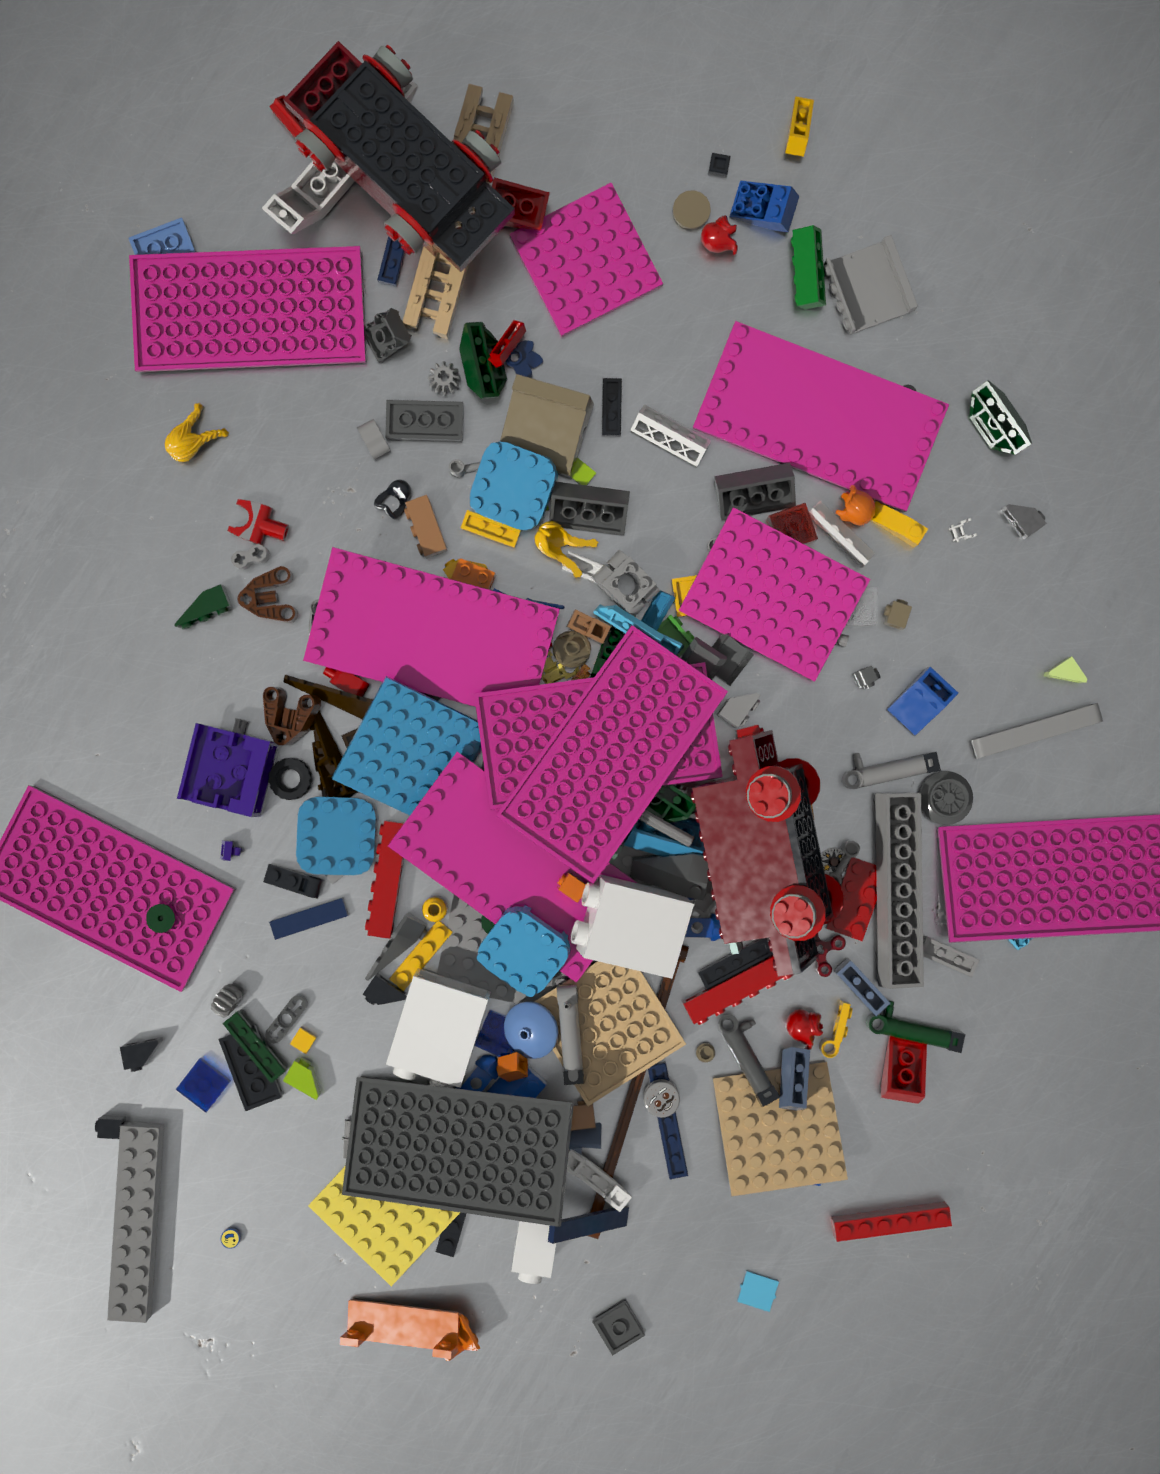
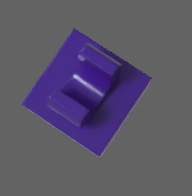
(227, 850)

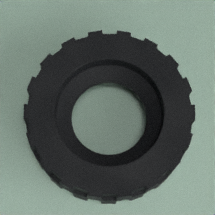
(290, 793)

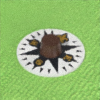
(831, 858)

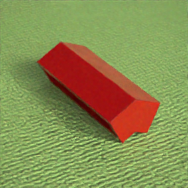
(288, 119)
(509, 344)

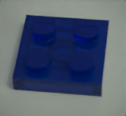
(203, 1085)

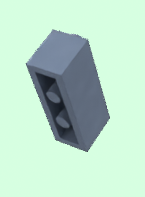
(862, 987)
(794, 1079)

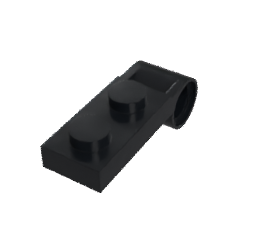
(293, 881)

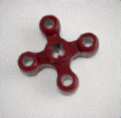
(826, 946)

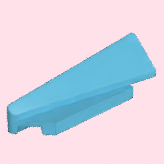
(623, 620)

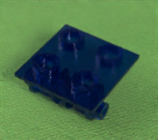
(493, 1037)

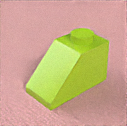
(303, 1078)

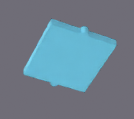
(758, 1291)

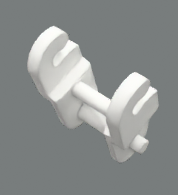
(953, 528)

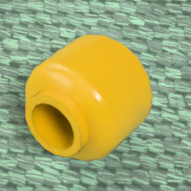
(434, 909)

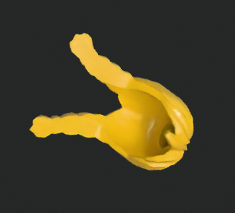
(183, 444)
(552, 537)

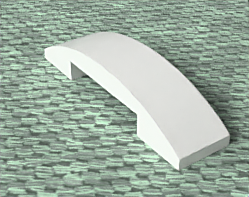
(597, 1180)

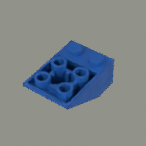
(765, 205)
(922, 700)

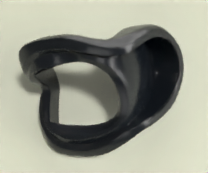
(398, 489)

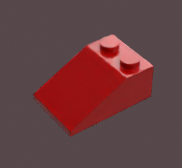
(528, 203)
(904, 1071)

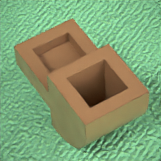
(588, 626)

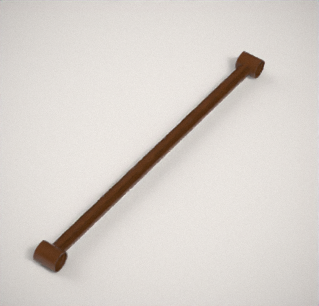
(631, 1098)

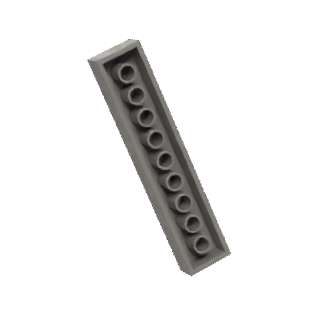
(899, 890)
(135, 1221)

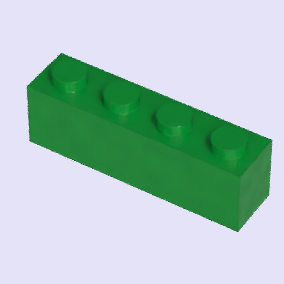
(808, 267)

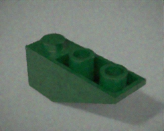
(208, 603)
(611, 641)

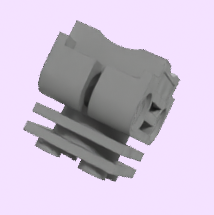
(608, 582)

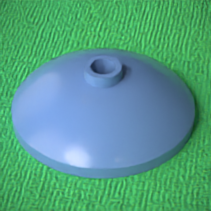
(539, 1026)

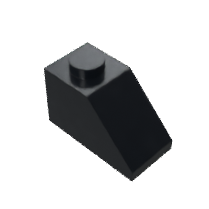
(383, 991)
(139, 1053)

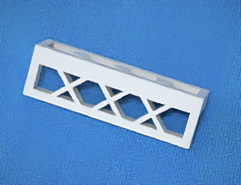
(673, 430)
(841, 534)

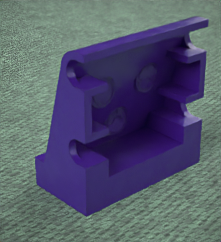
(227, 770)

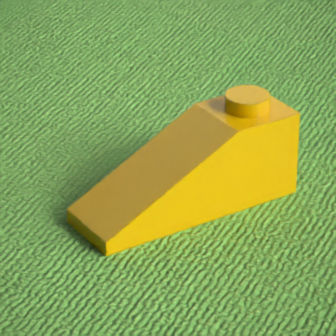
(799, 126)
(899, 524)

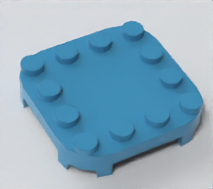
(513, 485)
(335, 836)
(524, 950)

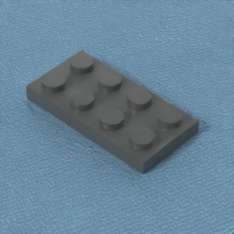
(424, 420)

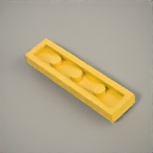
(420, 955)

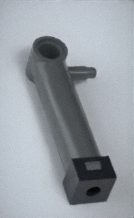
(748, 1061)

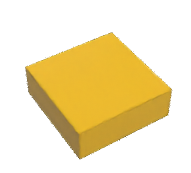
(303, 1040)

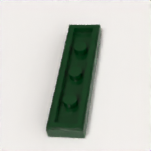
(254, 1046)

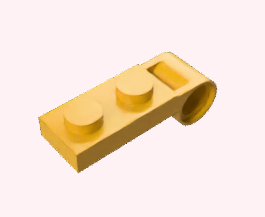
(840, 1030)

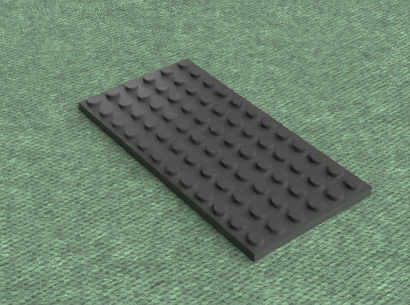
(459, 1150)

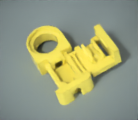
(555, 673)

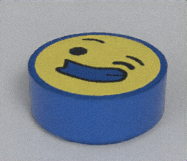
(230, 1238)

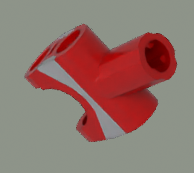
(259, 523)

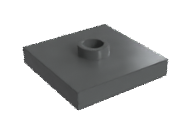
(618, 1328)

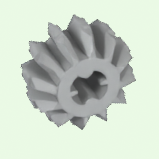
(437, 381)
(226, 1000)

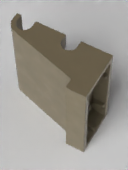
(547, 420)

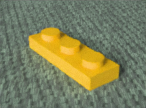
(490, 529)

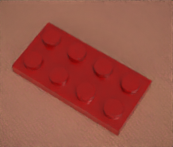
(860, 897)

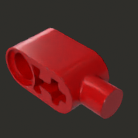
(346, 681)

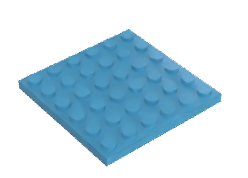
(404, 746)

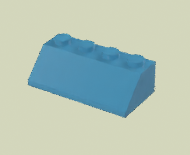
(653, 841)

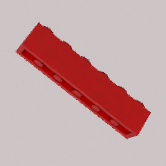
(386, 885)
(732, 991)
(891, 1221)

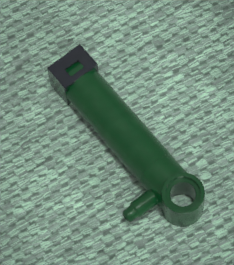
(917, 1032)

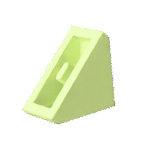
(1067, 670)

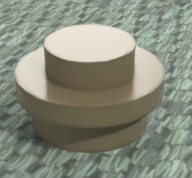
(705, 1052)

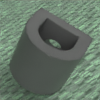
(866, 677)

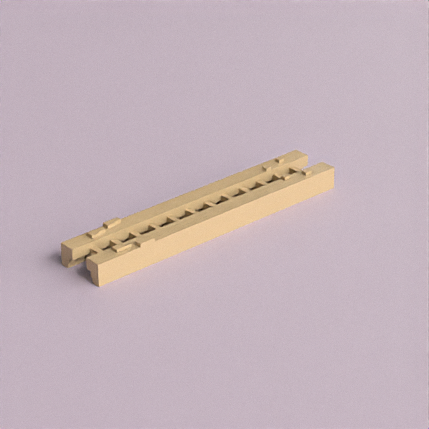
(455, 279)

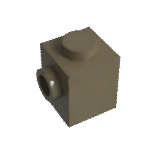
(897, 614)

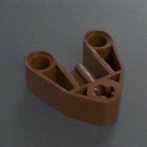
(265, 581)
(288, 721)

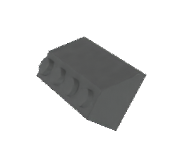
(756, 490)
(589, 508)

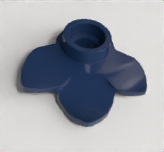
(526, 359)

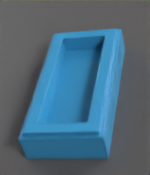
(658, 609)

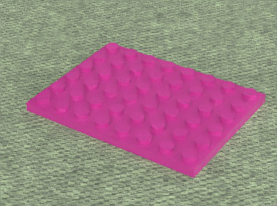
(774, 594)

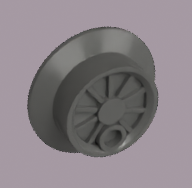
(946, 797)

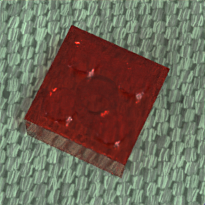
(794, 523)

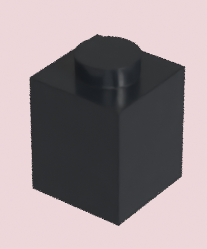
(109, 1126)

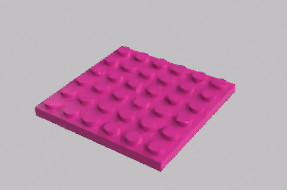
(587, 260)

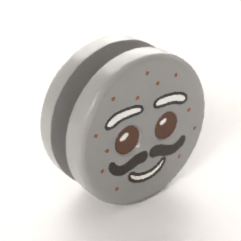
(661, 1098)

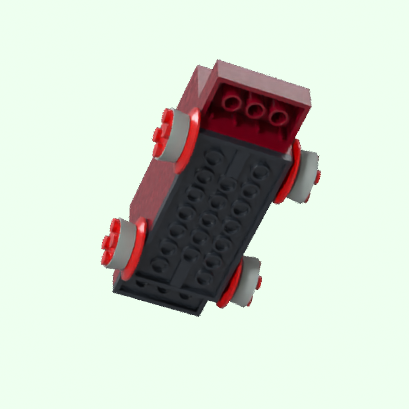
(398, 156)
(767, 853)

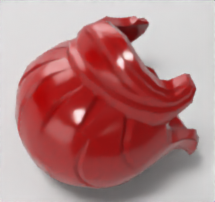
(717, 237)
(804, 1026)

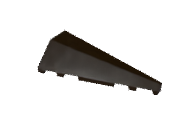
(343, 700)
(327, 760)

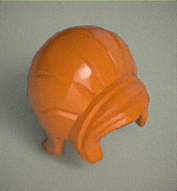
(859, 507)

